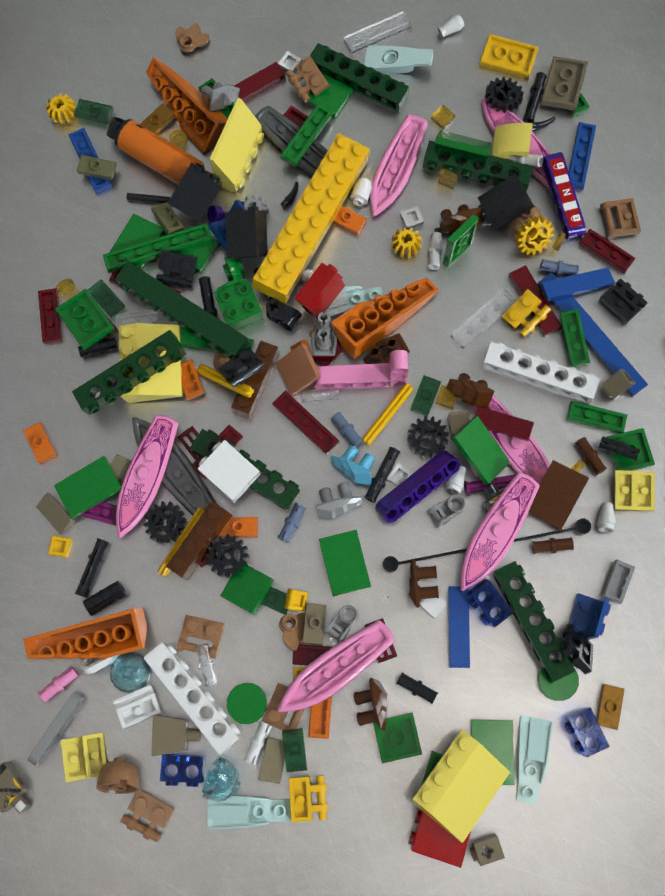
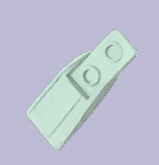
(397, 58)
(349, 298)
(532, 756)
(246, 812)

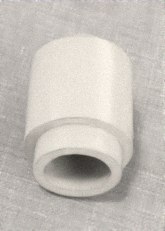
(361, 192)

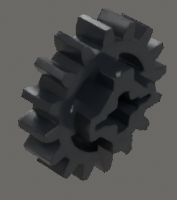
(504, 94)
(423, 429)
(158, 525)
(219, 563)

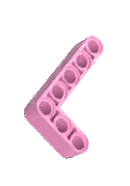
(366, 375)

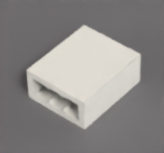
(228, 470)

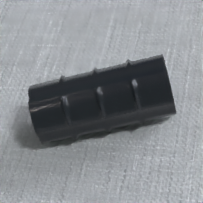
(104, 598)

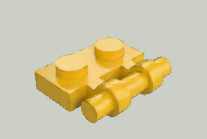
(522, 309)
(300, 798)

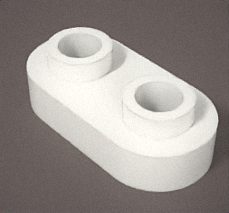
(94, 664)

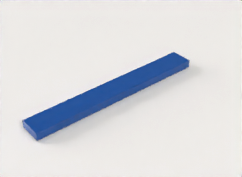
(598, 341)

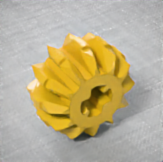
(60, 108)
(399, 242)

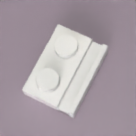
(137, 706)

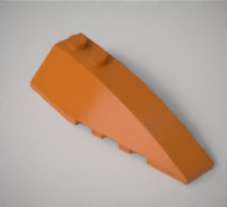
(188, 106)
(374, 320)
(92, 639)

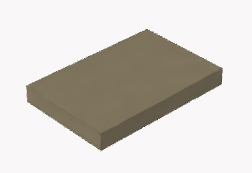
(564, 83)

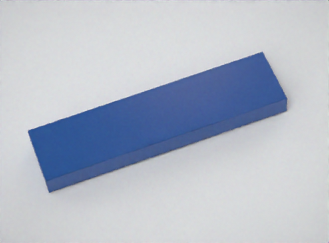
(84, 147)
(581, 154)
(577, 284)
(458, 628)

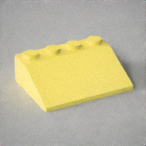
(236, 147)
(162, 384)
(460, 786)

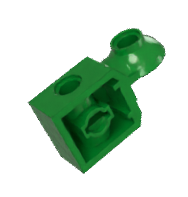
(237, 297)

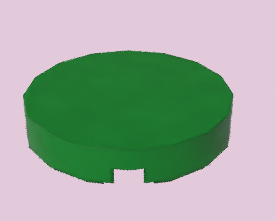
(560, 689)
(246, 703)

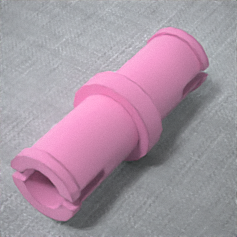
(58, 684)

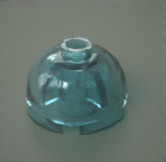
(130, 672)
(221, 781)

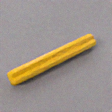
(215, 376)
(387, 414)
(163, 570)

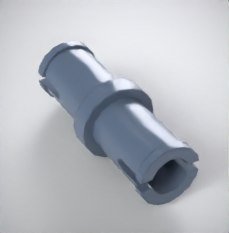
(559, 267)
(347, 429)
(291, 522)

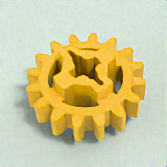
(534, 235)

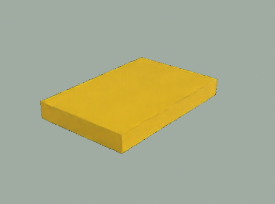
(508, 56)

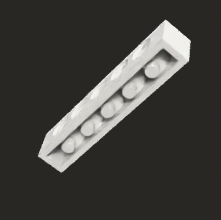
(545, 381)
(156, 661)

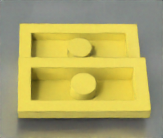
(512, 140)
(634, 490)
(83, 756)

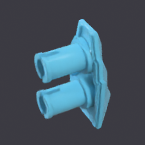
(357, 472)

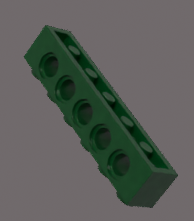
(370, 84)
(469, 161)
(119, 372)
(283, 500)
(552, 670)

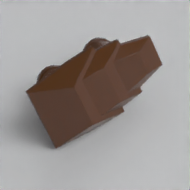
(453, 222)
(381, 352)
(471, 392)
(416, 592)
(378, 697)

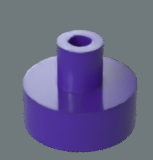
(215, 213)

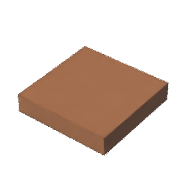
(298, 369)

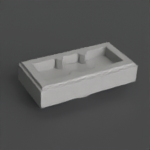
(618, 581)

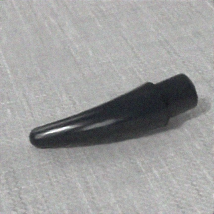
(540, 125)
(290, 197)

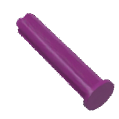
(478, 486)

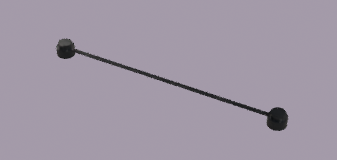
(581, 527)

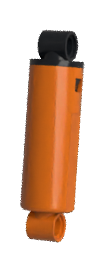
(150, 148)

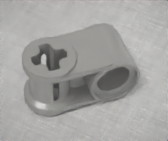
(445, 510)
(341, 624)

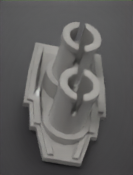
(220, 96)
(323, 337)
(332, 507)

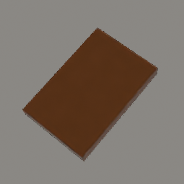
(557, 494)

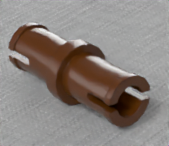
(590, 456)
(552, 545)

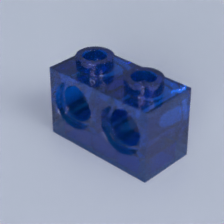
(492, 600)
(590, 729)
(182, 763)

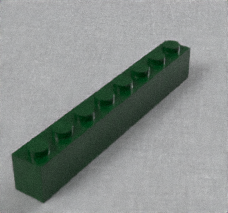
(182, 310)

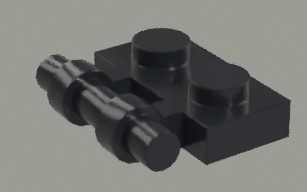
(177, 263)
(620, 304)
(241, 367)
(579, 647)

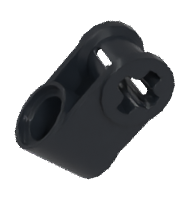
(284, 315)

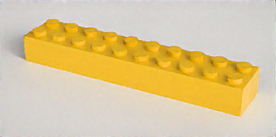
(311, 218)

